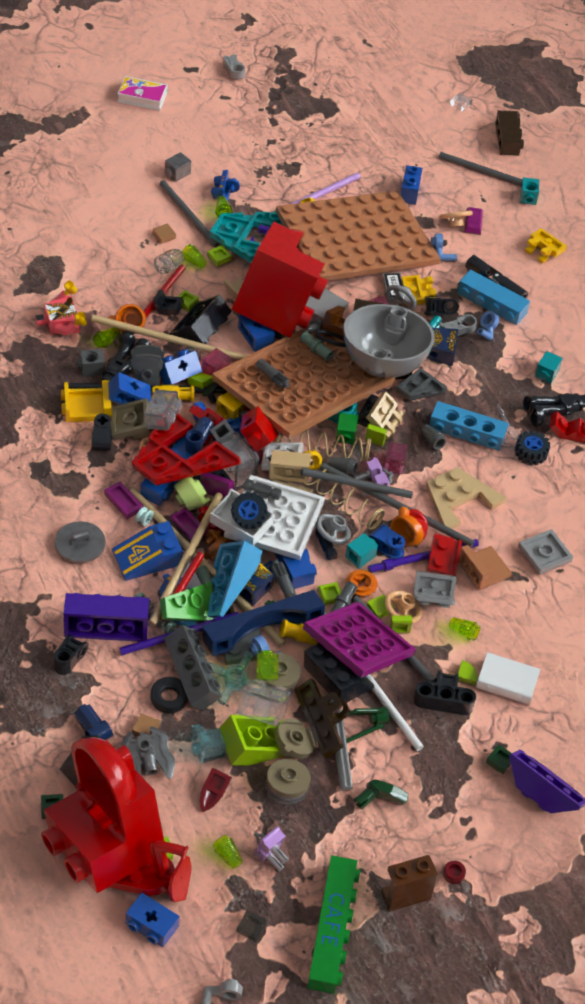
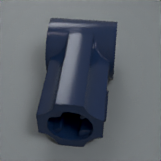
(197, 436)
(92, 723)

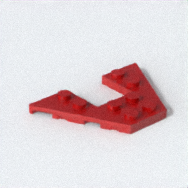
(163, 465)

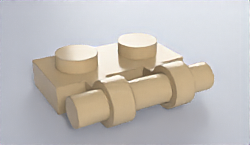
(382, 411)

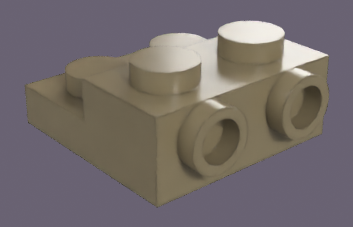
(129, 420)

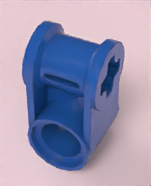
(388, 542)

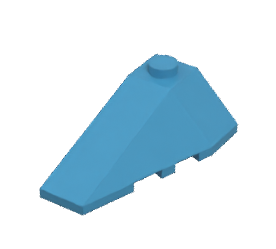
(234, 567)

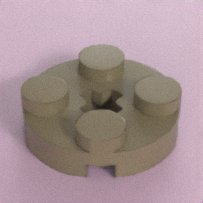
(288, 745)

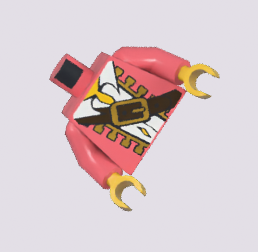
(61, 313)

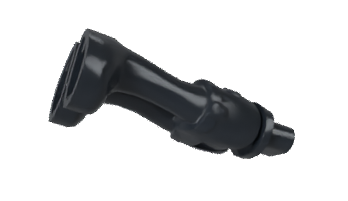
(117, 363)
(564, 404)

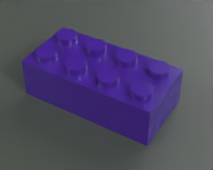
(106, 617)

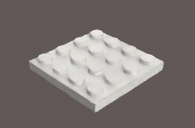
(292, 522)

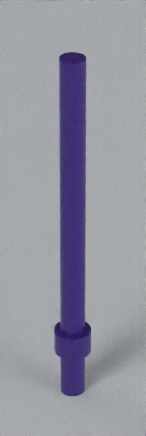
(389, 564)
(160, 639)

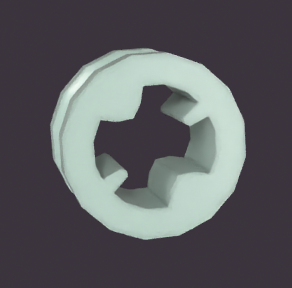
(144, 516)

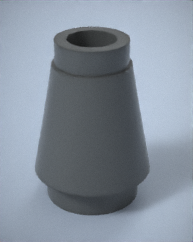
(434, 437)
(345, 465)

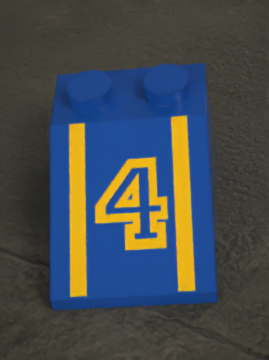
(148, 551)

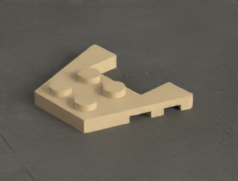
(456, 489)

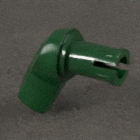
(381, 790)

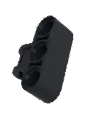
(445, 687)

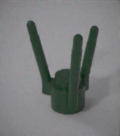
(378, 716)

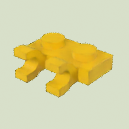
(548, 243)
(416, 284)

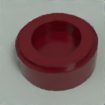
(454, 872)

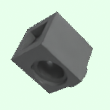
(91, 362)

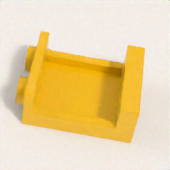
(85, 404)

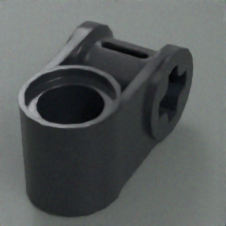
(437, 305)
(102, 433)
(69, 654)

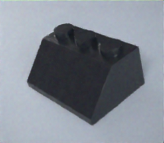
(203, 320)
(333, 674)

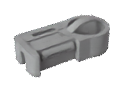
(235, 69)
(457, 324)

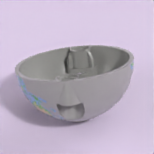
(381, 350)

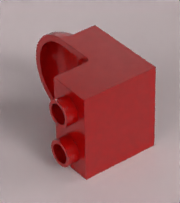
(280, 282)
(109, 818)

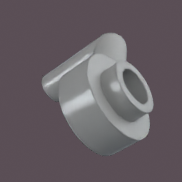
(228, 990)

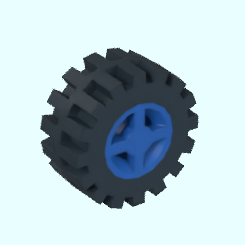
(532, 447)
(252, 504)

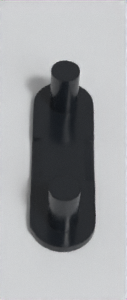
(209, 392)

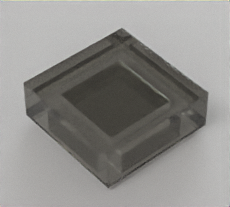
(251, 926)

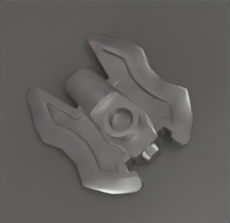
(150, 750)

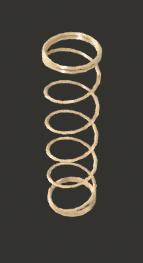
(365, 459)
(372, 518)

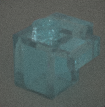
(207, 743)

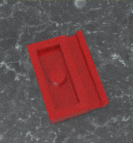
(444, 555)

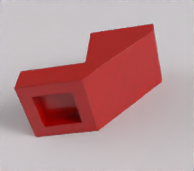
(566, 430)

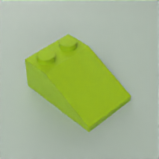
(249, 740)

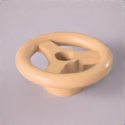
(456, 218)
(403, 603)

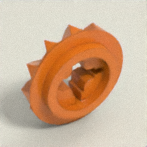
(358, 577)

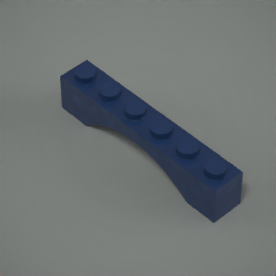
(226, 633)

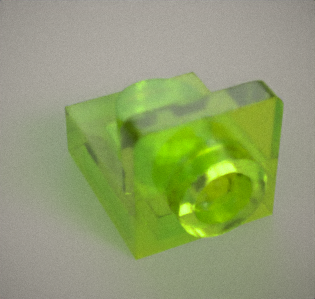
(267, 665)

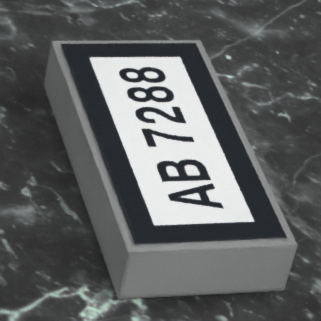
(392, 279)

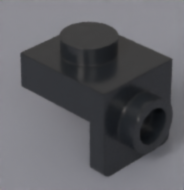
(167, 304)

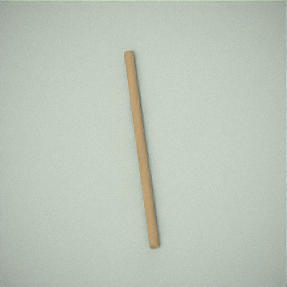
(162, 336)
(186, 558)

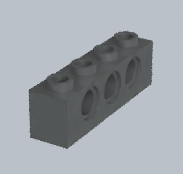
(193, 667)

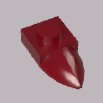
(213, 789)

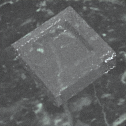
(461, 101)

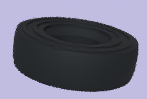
(168, 706)

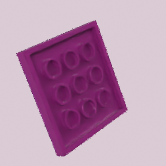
(359, 639)

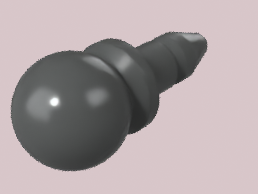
(315, 325)

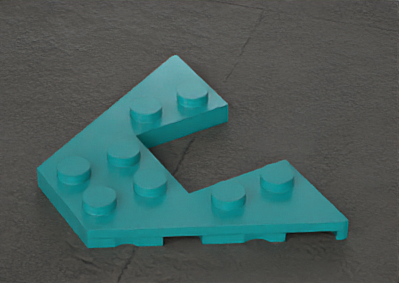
(233, 229)

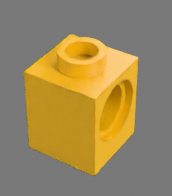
(229, 406)

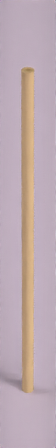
(184, 544)

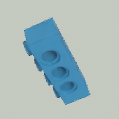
(469, 425)

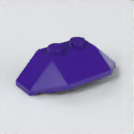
(543, 785)

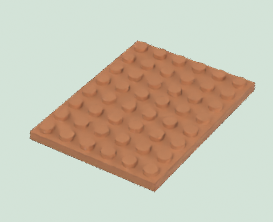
(360, 234)
(315, 389)

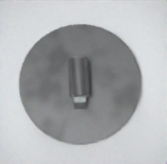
(80, 542)

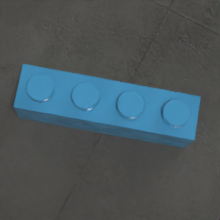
(493, 297)

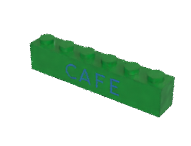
(332, 925)

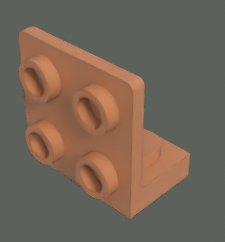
(483, 566)

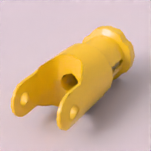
(184, 393)
(296, 631)

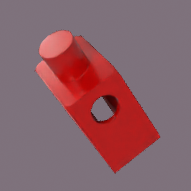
(258, 431)

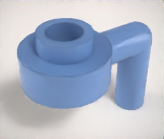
(437, 243)
(489, 321)
(259, 644)

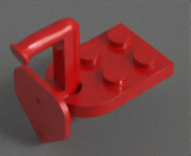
(161, 874)

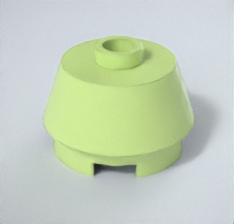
(191, 493)

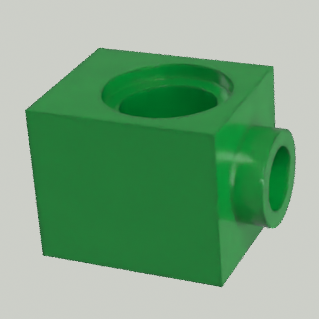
(347, 427)

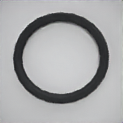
(340, 344)

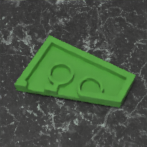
(188, 605)

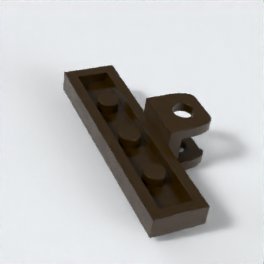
(321, 715)

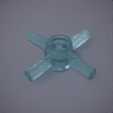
(235, 670)

